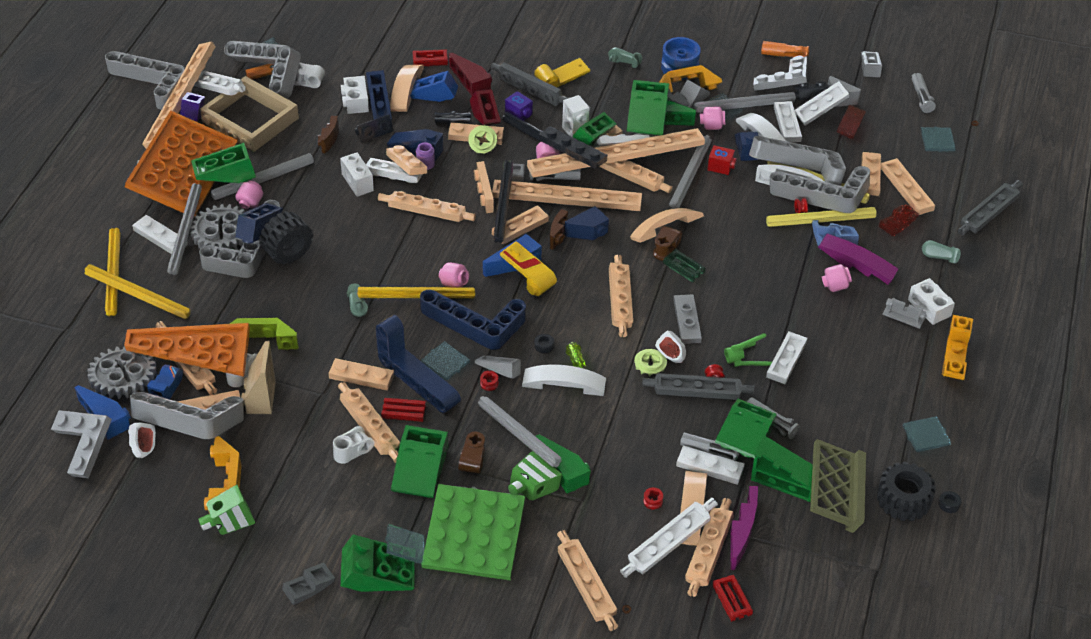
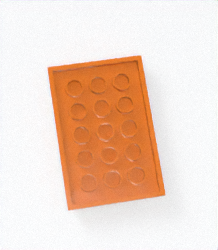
(166, 165)

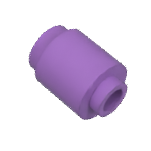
(426, 155)

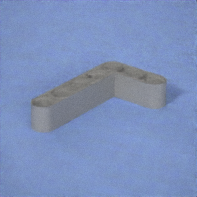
(282, 56)
(147, 70)
(798, 155)
(820, 193)
(231, 261)
(187, 418)

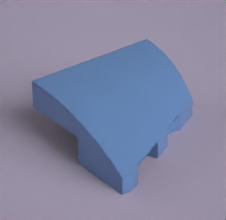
(844, 232)

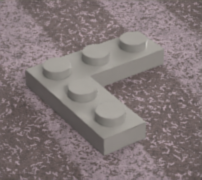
(797, 75)
(92, 431)

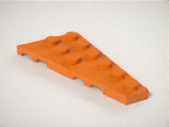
(206, 346)

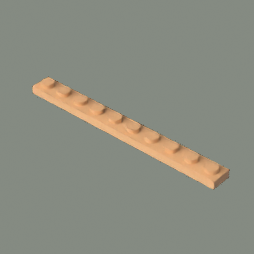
(619, 152)

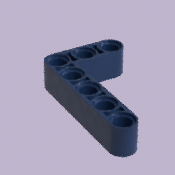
(486, 332)
(410, 369)

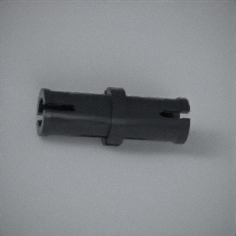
(448, 118)

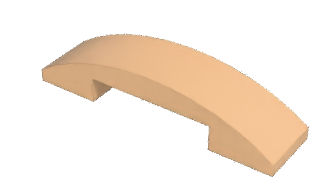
(403, 86)
(647, 228)
(693, 492)

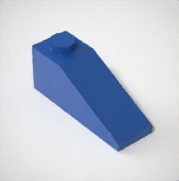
(435, 87)
(497, 265)
(101, 405)

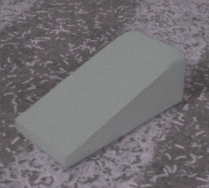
(871, 64)
(505, 366)

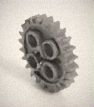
(207, 227)
(109, 378)

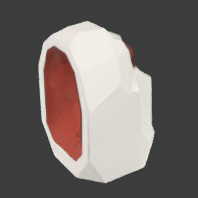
(671, 347)
(141, 439)

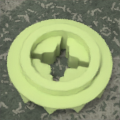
(479, 132)
(644, 356)

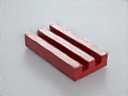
(430, 57)
(404, 407)
(725, 602)

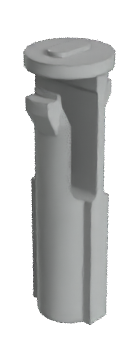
(926, 101)
(567, 175)
(792, 430)
(705, 445)

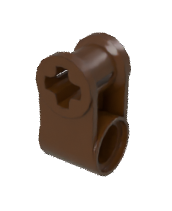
(666, 242)
(473, 453)

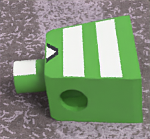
(534, 477)
(227, 512)

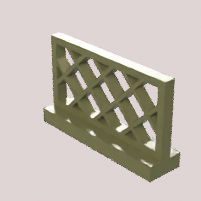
(853, 489)

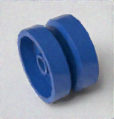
(680, 54)

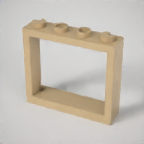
(287, 114)

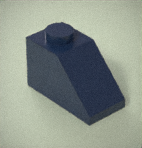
(744, 143)
(587, 225)

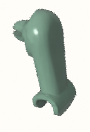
(619, 55)
(939, 251)
(357, 305)

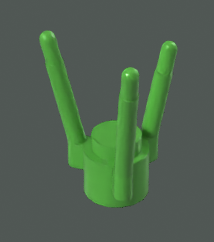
(735, 353)

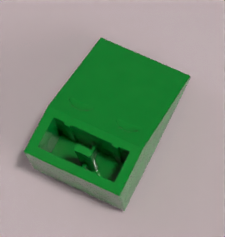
(648, 107)
(745, 428)
(420, 461)
(370, 568)

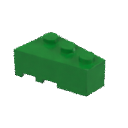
(782, 470)

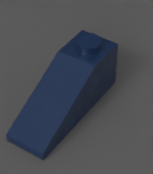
(378, 94)
(412, 139)
(253, 221)

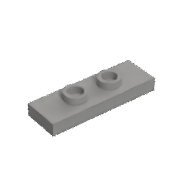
(687, 319)

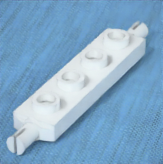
(219, 83)
(669, 537)

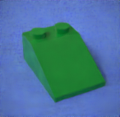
(226, 165)

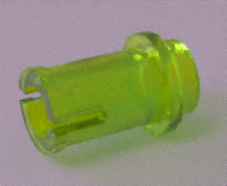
(574, 351)

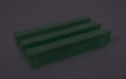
(682, 266)

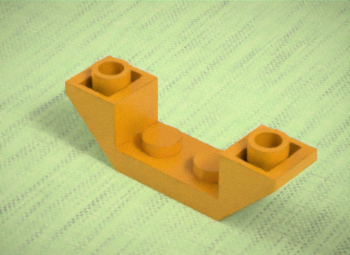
(706, 77)
(956, 347)
(224, 456)

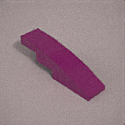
(862, 259)
(742, 529)

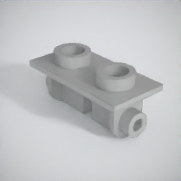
(910, 315)

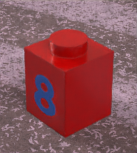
(721, 160)

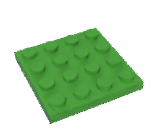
(473, 532)

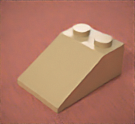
(260, 383)

